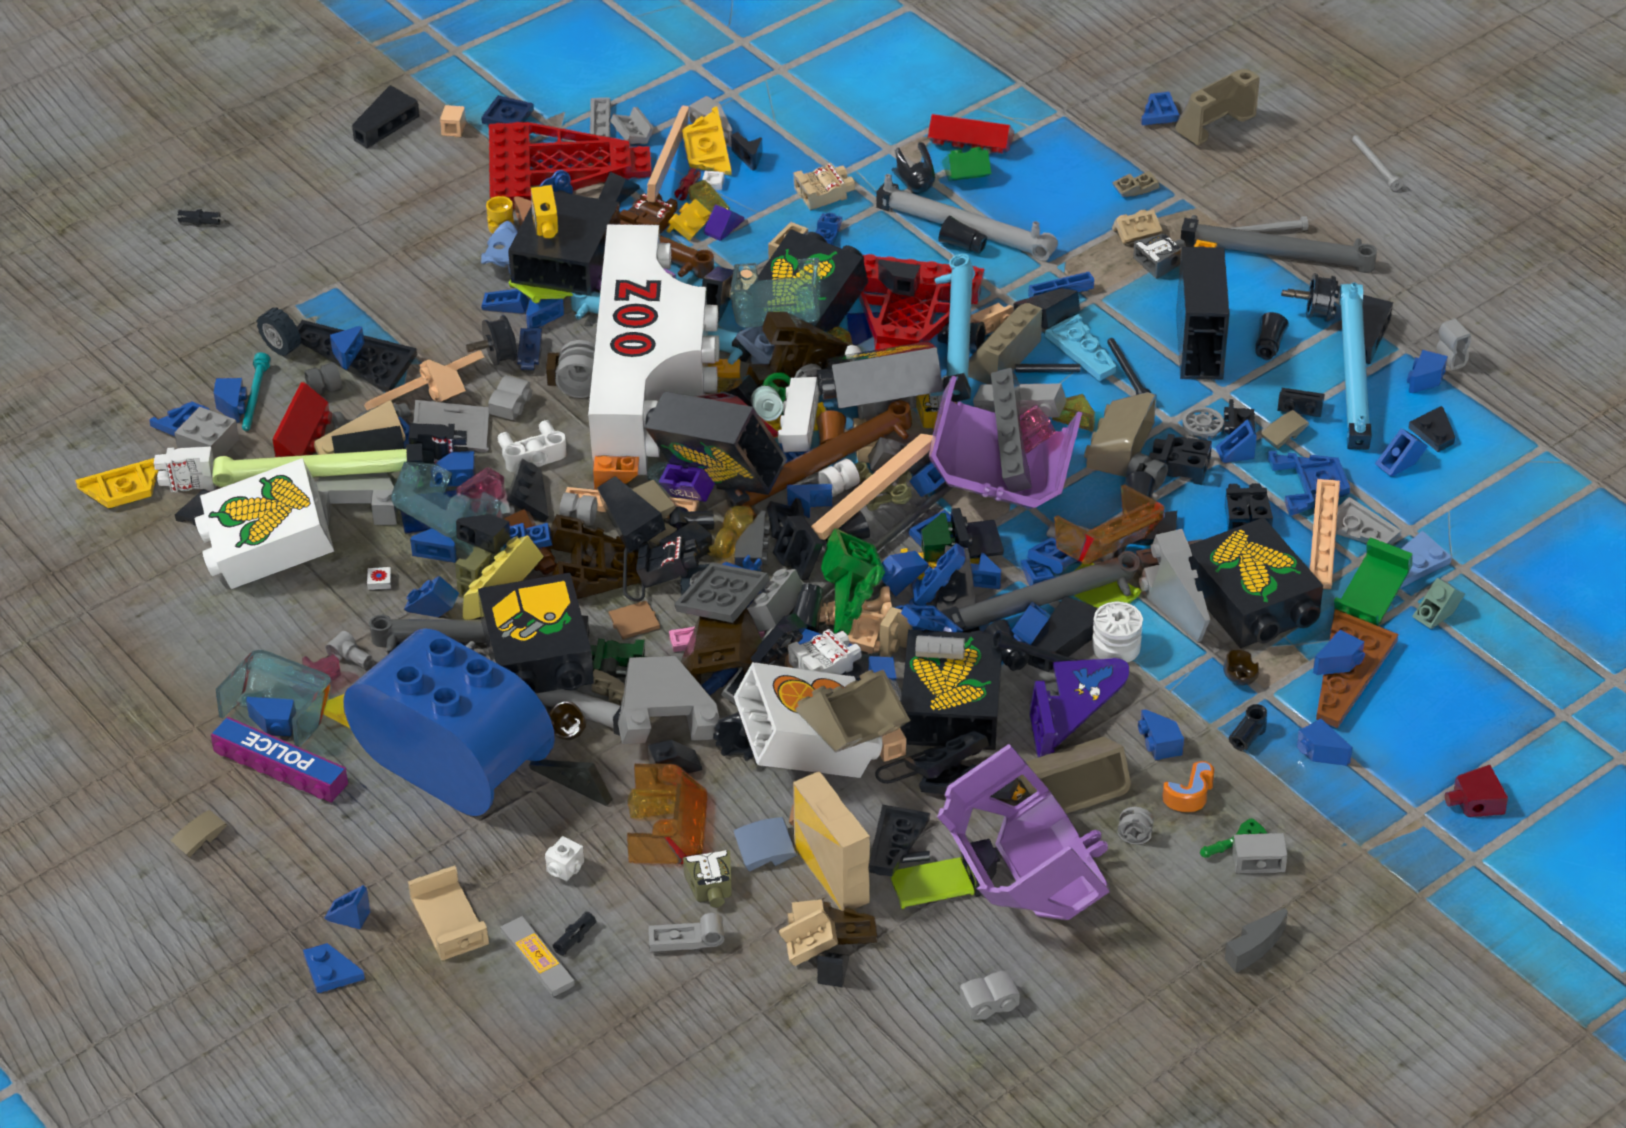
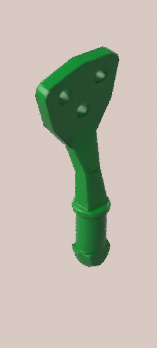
(1248, 827)

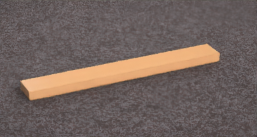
(667, 154)
(872, 486)

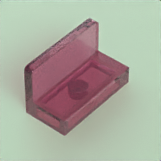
(485, 481)

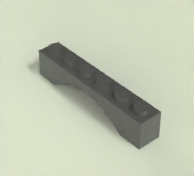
(1011, 447)

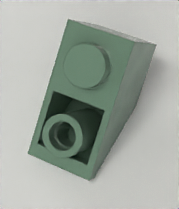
(1438, 603)

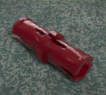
(686, 182)

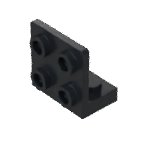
(976, 536)

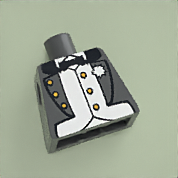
(1158, 254)

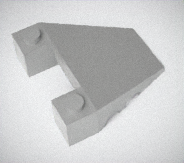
(360, 488)
(1173, 584)
(663, 689)

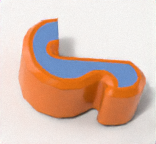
(1195, 795)

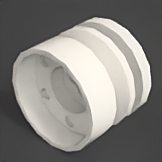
(1117, 631)

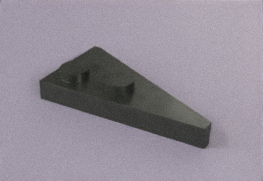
(578, 776)

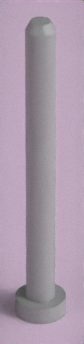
(1394, 182)
(1302, 223)

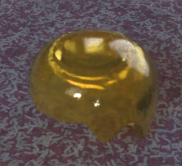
(737, 518)
(724, 544)

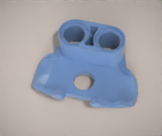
(503, 236)

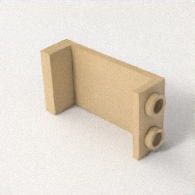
(447, 913)

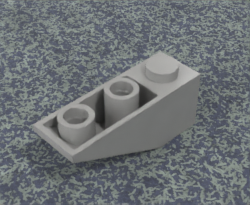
(703, 108)

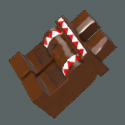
(650, 212)

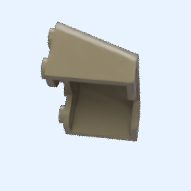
(1230, 95)
(854, 713)

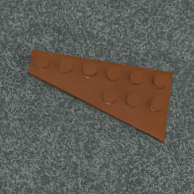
(1343, 689)

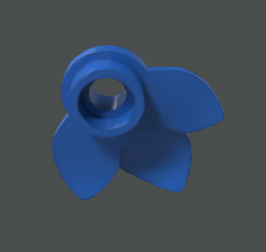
(563, 184)

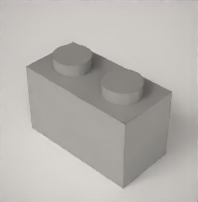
(1259, 853)

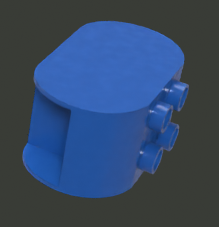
(447, 719)

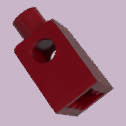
(1478, 793)

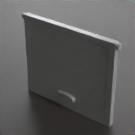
(465, 417)

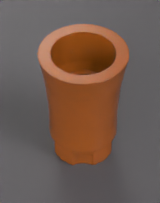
(830, 425)

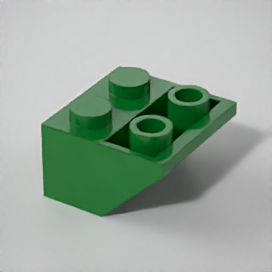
(967, 165)

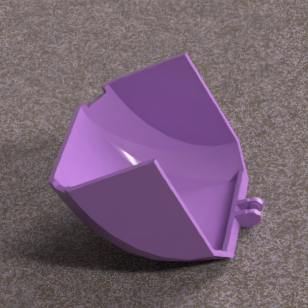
(969, 455)

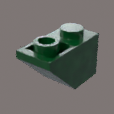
(935, 538)

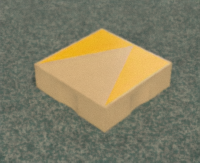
(831, 842)

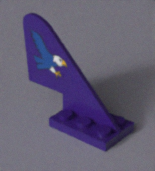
(1082, 691)

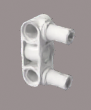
(537, 449)

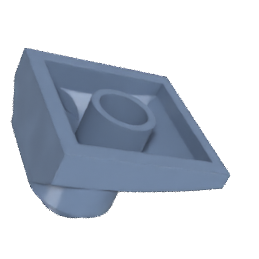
(757, 344)

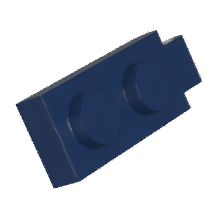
(529, 348)

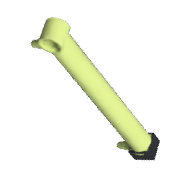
(229, 471)

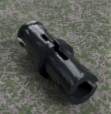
(199, 217)
(564, 943)

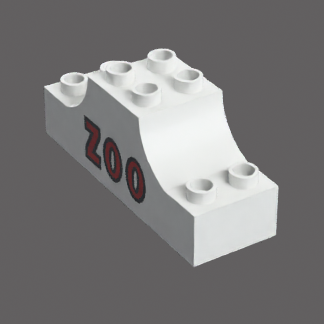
(646, 342)

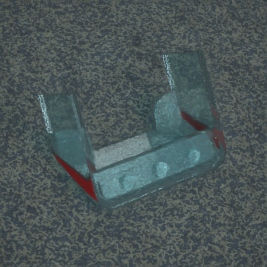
(273, 676)

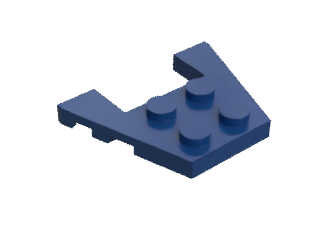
(1308, 472)

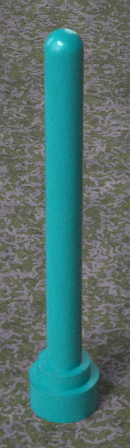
(261, 363)

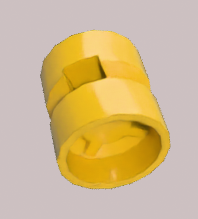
(499, 210)

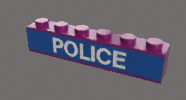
(279, 759)

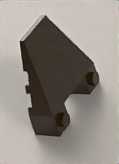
(795, 346)
(595, 557)

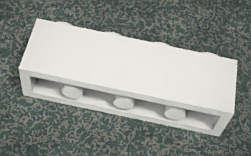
(799, 414)

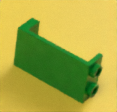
(1375, 582)

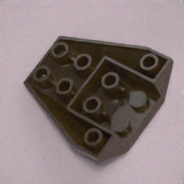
(721, 645)

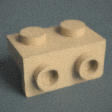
(809, 936)

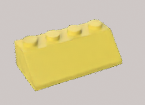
(509, 566)

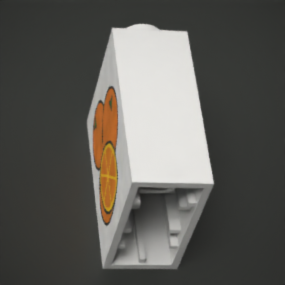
(781, 735)

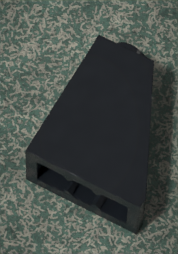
(717, 288)
(1055, 305)

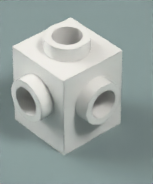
(564, 858)

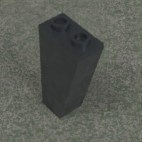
(385, 116)
(1376, 319)
(630, 514)
(1065, 631)

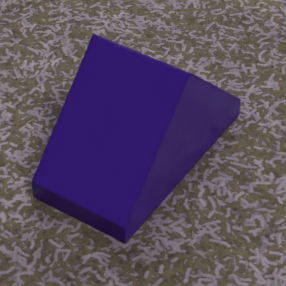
(722, 222)

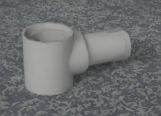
(345, 647)

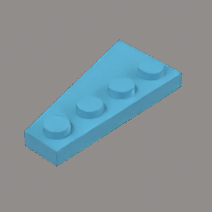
(1078, 343)

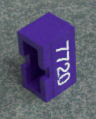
(686, 483)

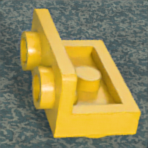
(691, 219)

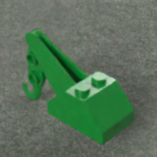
(854, 571)

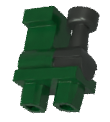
(614, 656)

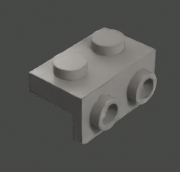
(633, 127)

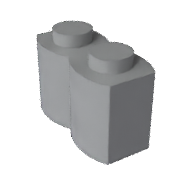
(1454, 343)
(510, 397)
(989, 995)

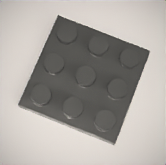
(722, 592)

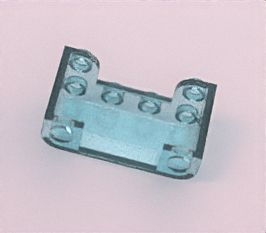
(796, 296)
(425, 500)

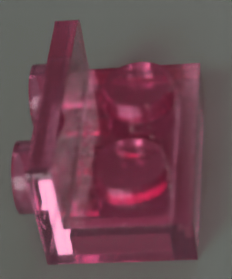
(1035, 428)

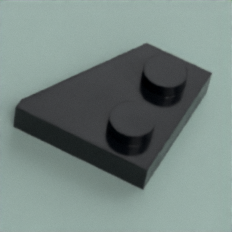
(1434, 429)

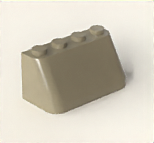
(1007, 344)
(1121, 433)
(1083, 774)

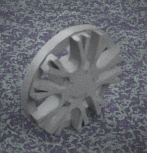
(1202, 422)

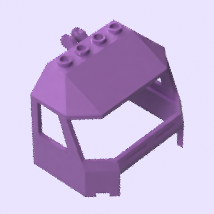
(1036, 840)

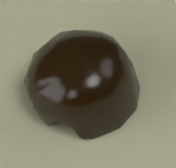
(1240, 667)
(568, 720)

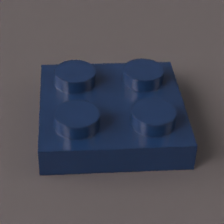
(507, 111)

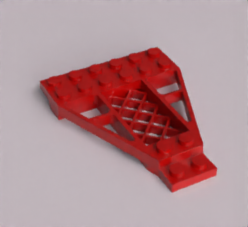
(513, 155)
(894, 332)

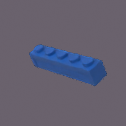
(1077, 282)

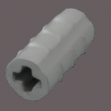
(940, 647)

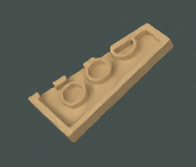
(380, 417)

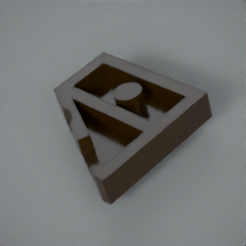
(852, 926)

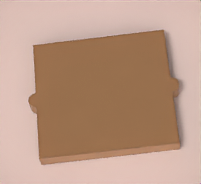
(634, 619)

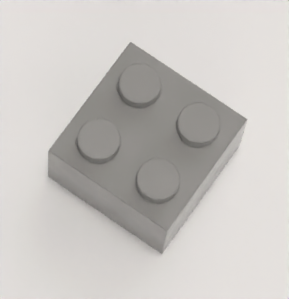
(208, 429)

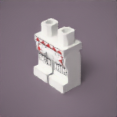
(186, 469)
(825, 653)

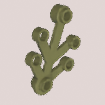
(897, 494)

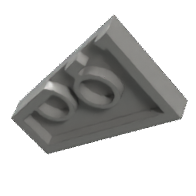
(1360, 524)

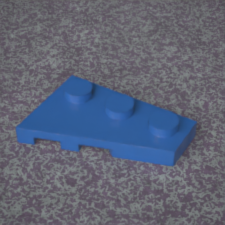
(926, 588)

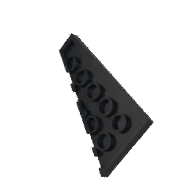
(377, 361)

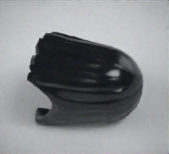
(918, 177)
(732, 737)

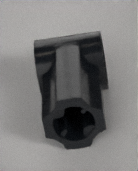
(682, 516)
(1250, 727)

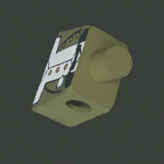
(709, 876)

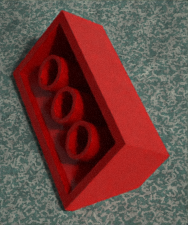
(970, 133)
(302, 424)

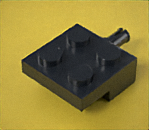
(798, 546)
(776, 642)

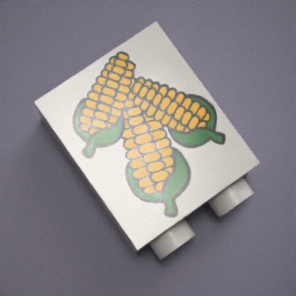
(264, 524)

